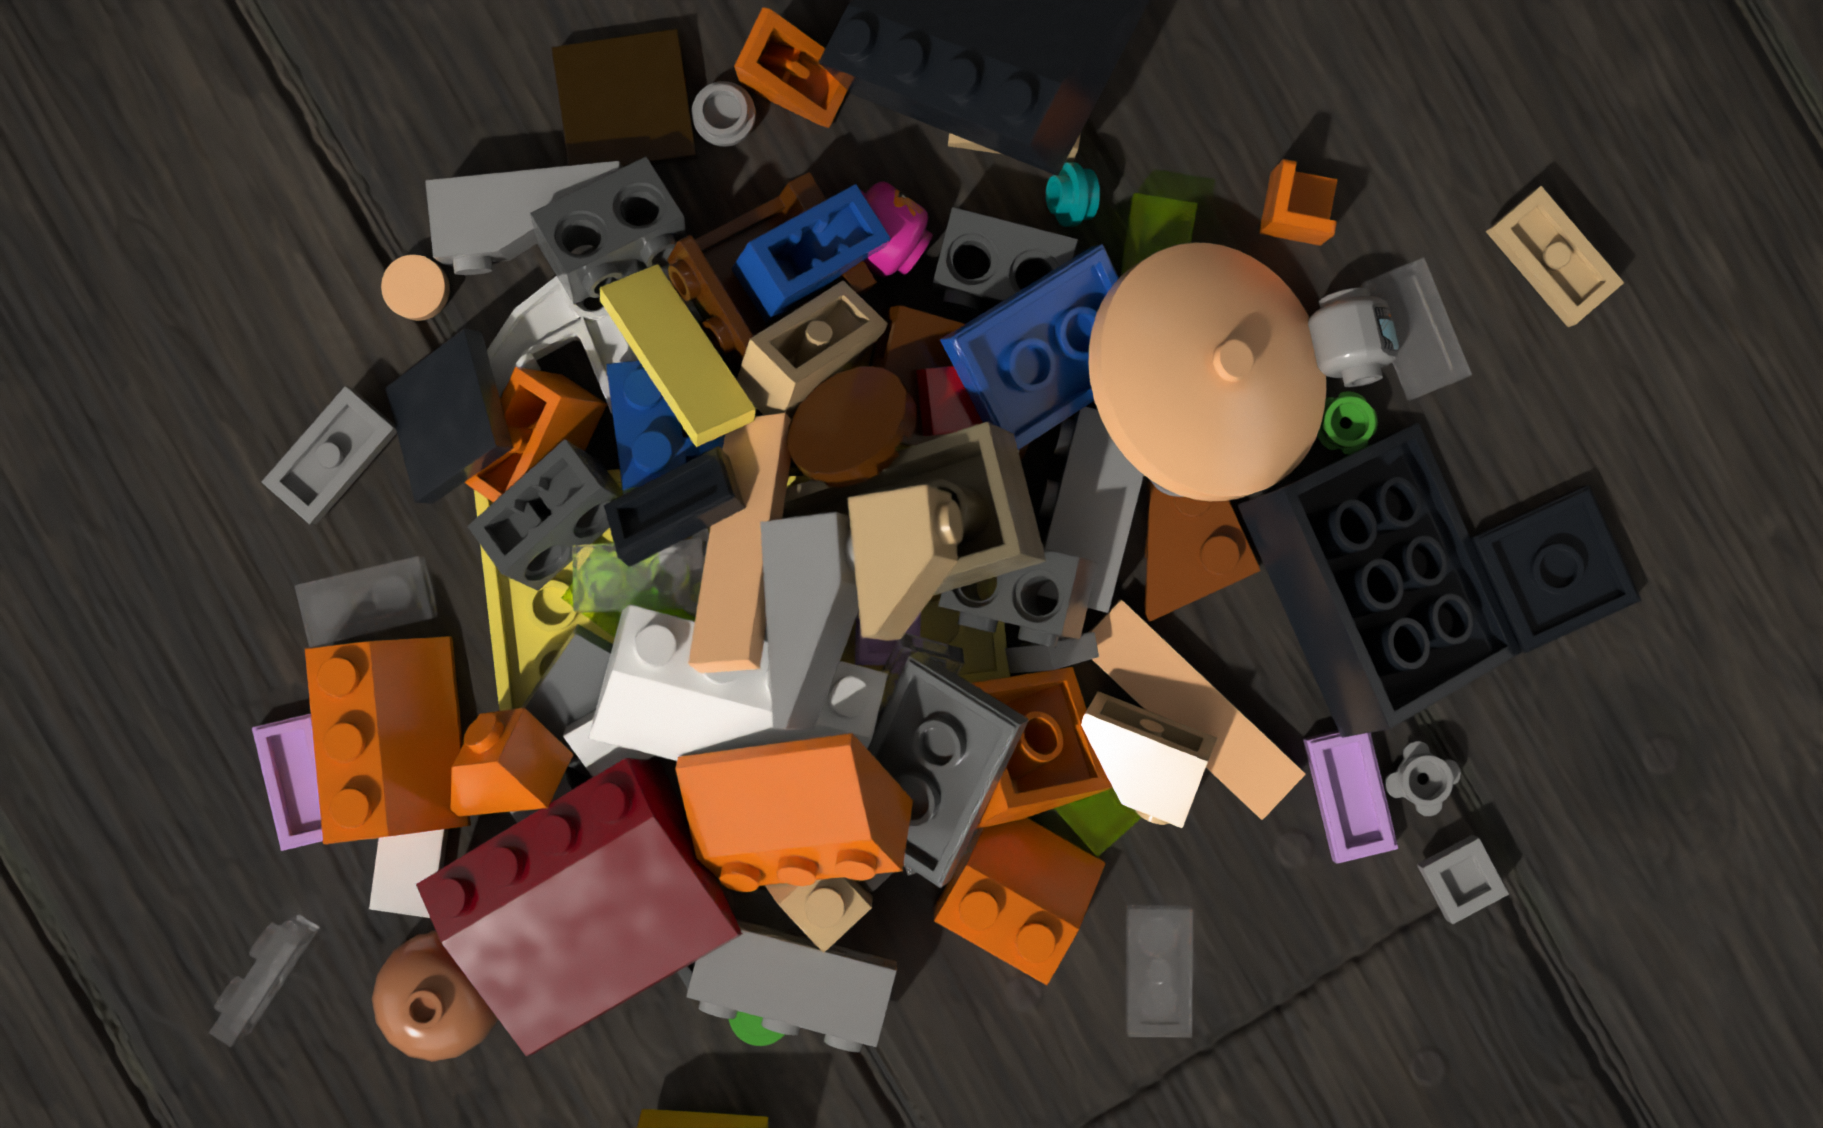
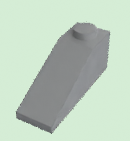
(489, 214)
(808, 611)

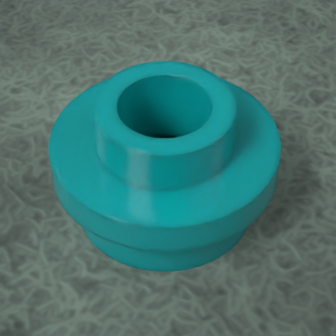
(1073, 194)

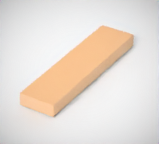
(732, 593)
(1173, 689)

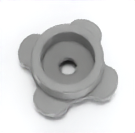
(1440, 773)

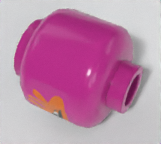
(906, 226)

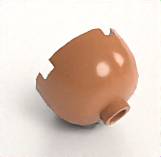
(428, 1002)

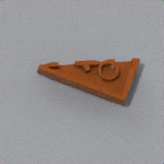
(1191, 551)

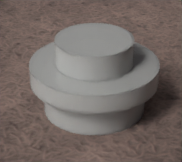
(723, 113)

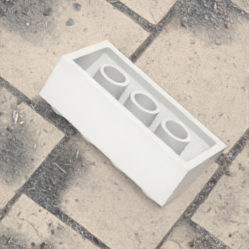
(672, 711)

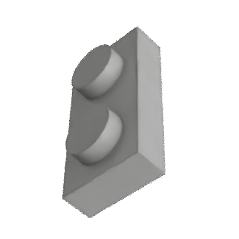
(330, 455)

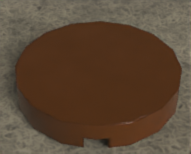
(851, 426)

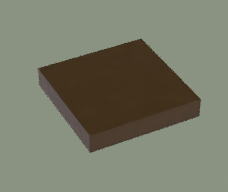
(625, 100)

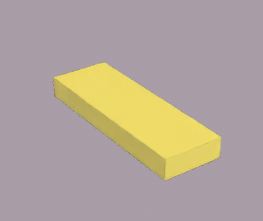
(677, 355)

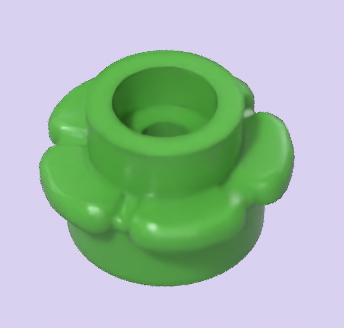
(1362, 417)

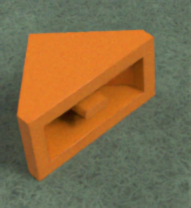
(785, 69)

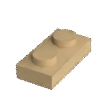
(1555, 257)

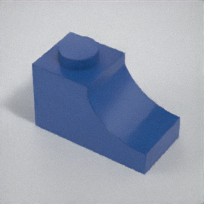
(809, 252)

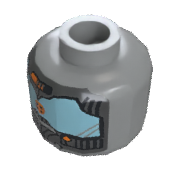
(1353, 336)

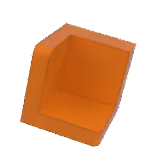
(1298, 205)

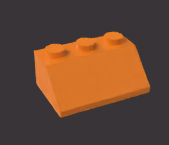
(384, 736)
(794, 813)

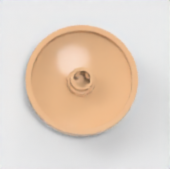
(1206, 372)

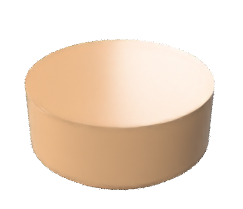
(415, 287)

